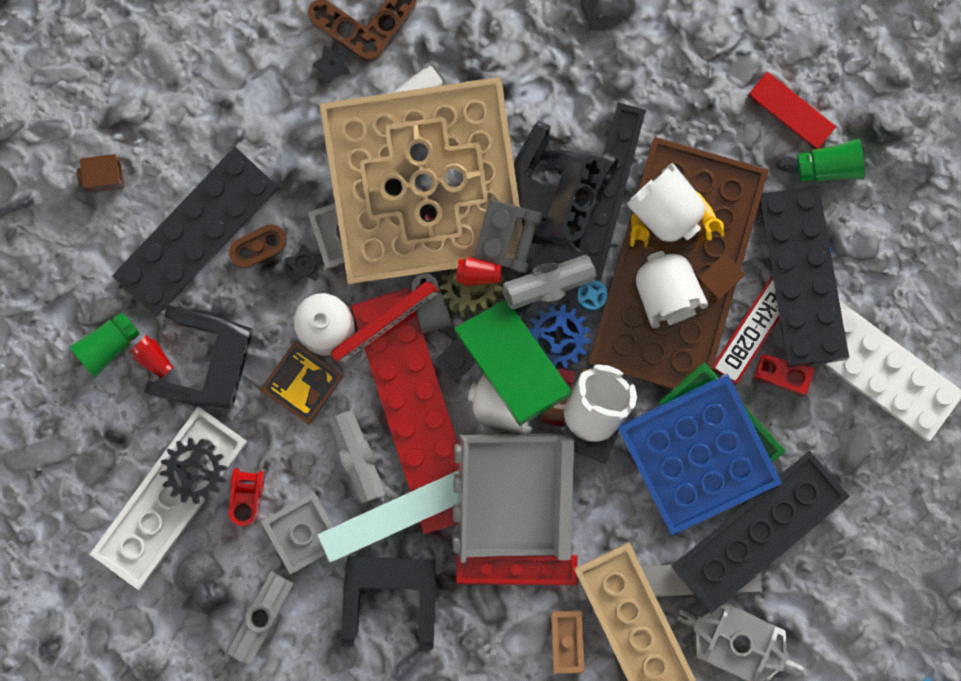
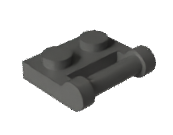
(497, 233)

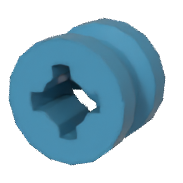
(594, 289)

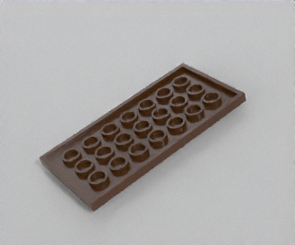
(673, 351)

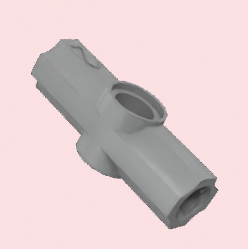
(549, 282)
(357, 456)
(250, 634)

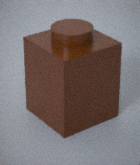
(100, 173)
(720, 278)

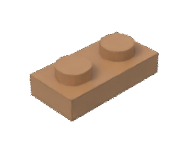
(567, 641)

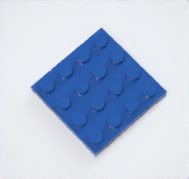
(699, 454)

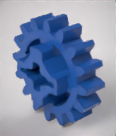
(573, 339)

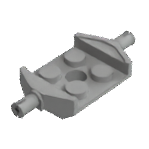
(715, 638)

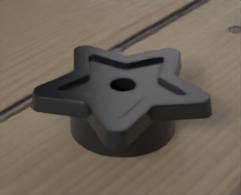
(339, 68)
(296, 263)

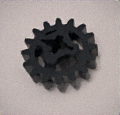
(188, 484)

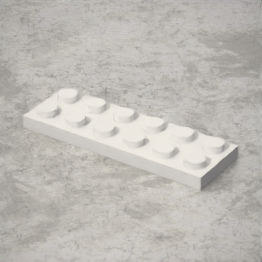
(894, 377)
(152, 517)

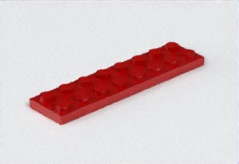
(411, 400)

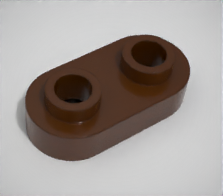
(257, 244)

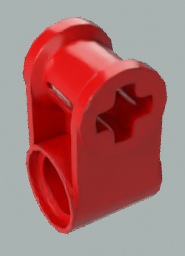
(246, 495)

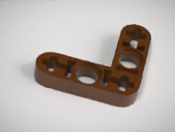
(370, 33)

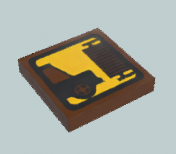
(302, 383)

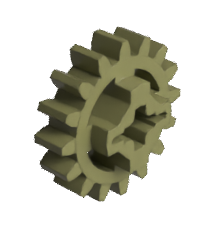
(472, 298)

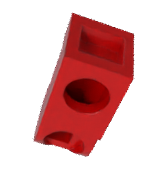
(775, 372)

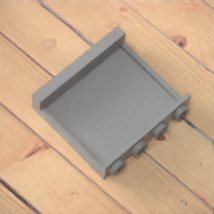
(513, 495)

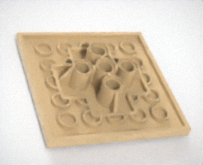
(372, 142)

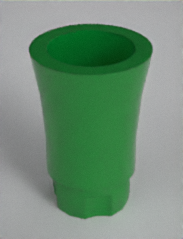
(832, 163)
(105, 343)

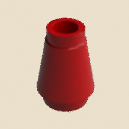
(477, 272)
(151, 356)

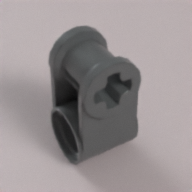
(434, 313)

